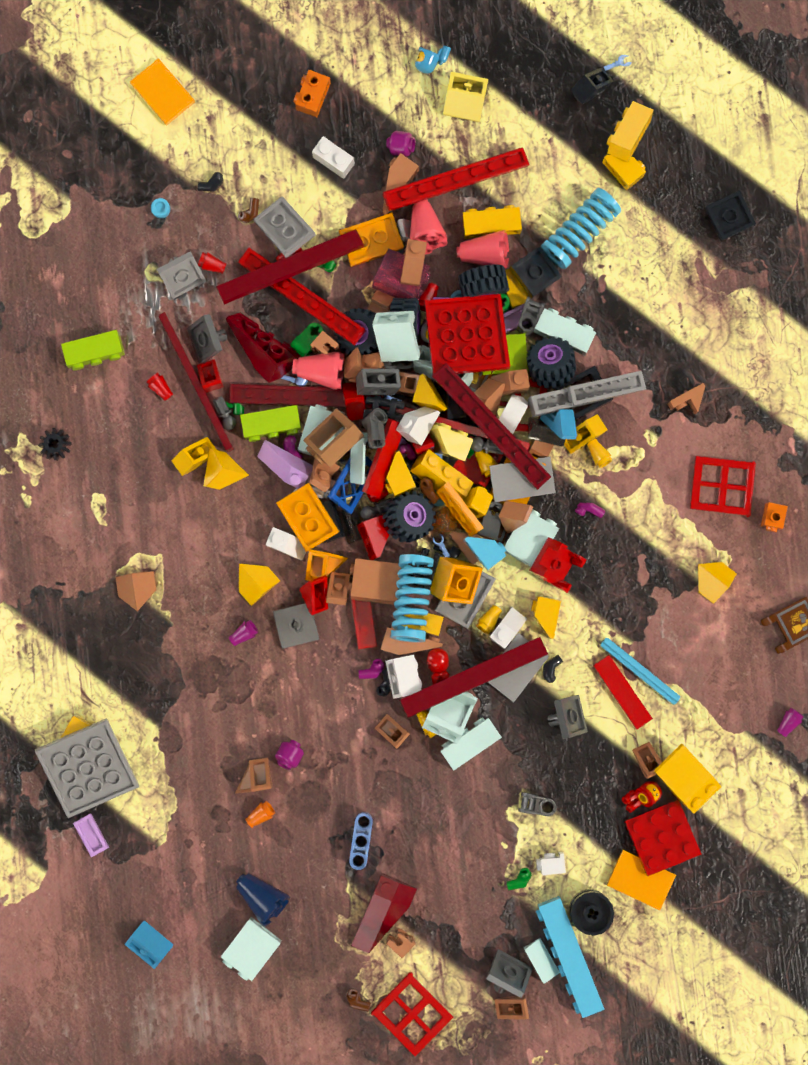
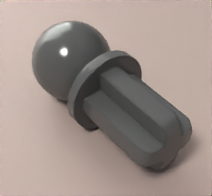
(228, 421)
(479, 444)
(369, 512)

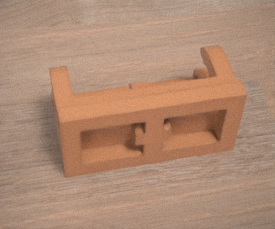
(323, 344)
(402, 944)

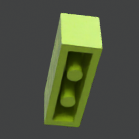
(93, 350)
(271, 423)

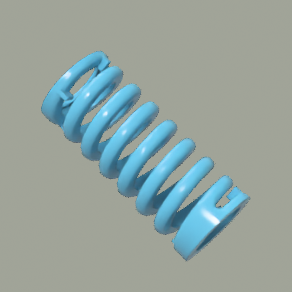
(550, 244)
(402, 633)

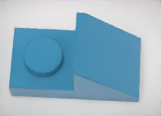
(561, 423)

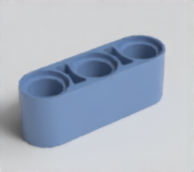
(357, 849)

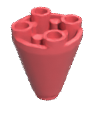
(427, 227)
(321, 369)

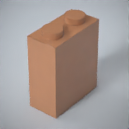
(374, 581)

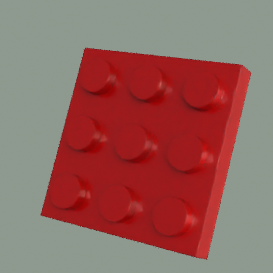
(662, 837)

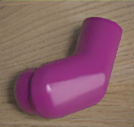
(289, 446)
(408, 449)
(589, 507)
(374, 670)

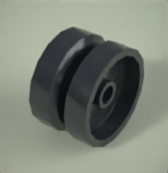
(601, 918)

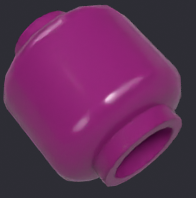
(401, 142)
(289, 754)

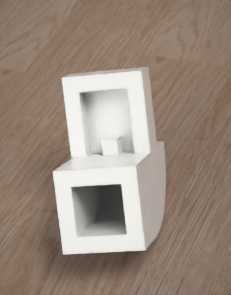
(513, 412)

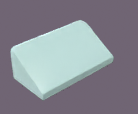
(541, 960)

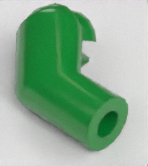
(521, 880)

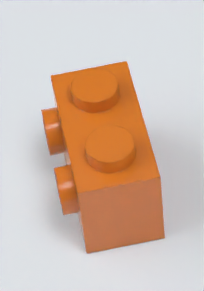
(312, 93)

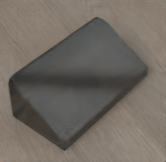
(541, 432)
(350, 522)

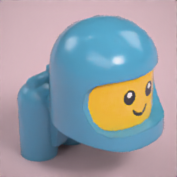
(428, 60)

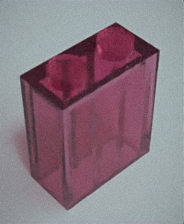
(389, 277)

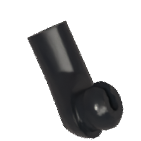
(213, 184)
(549, 668)
(385, 688)

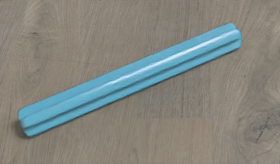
(640, 671)

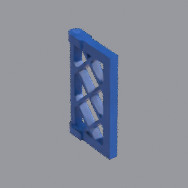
(356, 495)

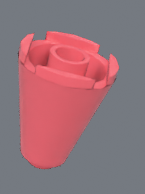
(485, 250)

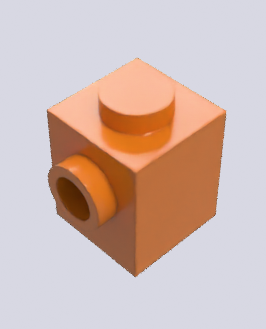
(774, 517)

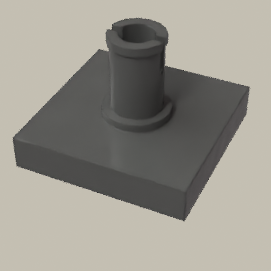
(205, 338)
(295, 626)
(569, 717)
(509, 974)

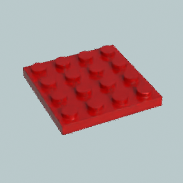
(467, 333)

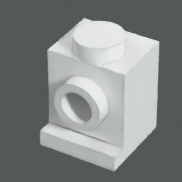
(551, 864)

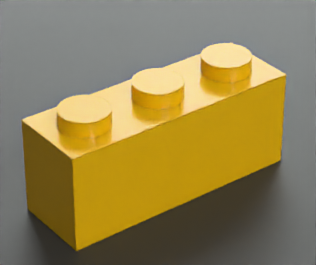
(629, 131)
(491, 220)
(440, 472)

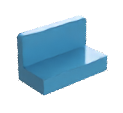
(149, 944)

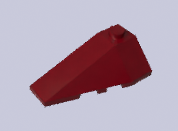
(266, 353)
(385, 908)

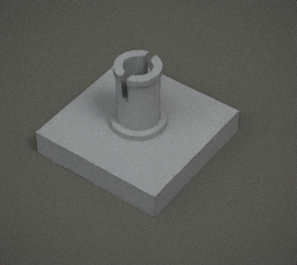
(181, 275)

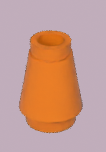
(260, 814)

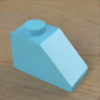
(486, 550)

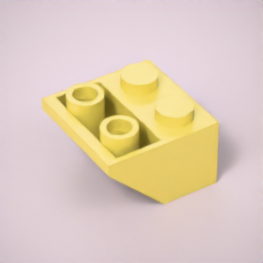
(465, 97)
(450, 442)

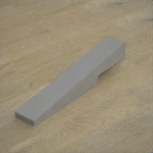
(586, 393)

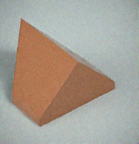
(136, 588)
(256, 777)

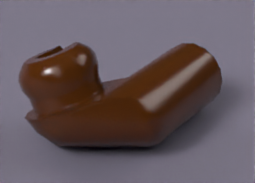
(251, 213)
(427, 489)
(356, 1002)

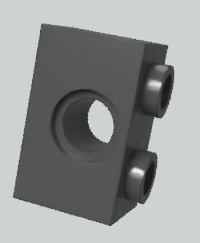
(378, 382)

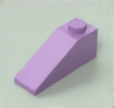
(287, 466)

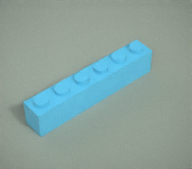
(570, 956)

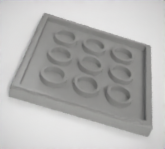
(87, 768)

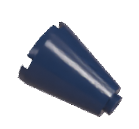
(261, 898)

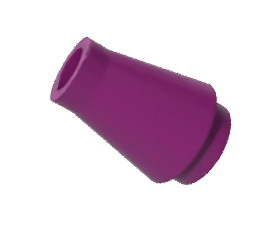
(243, 633)
(790, 722)

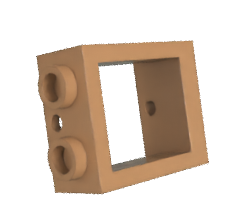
(339, 445)

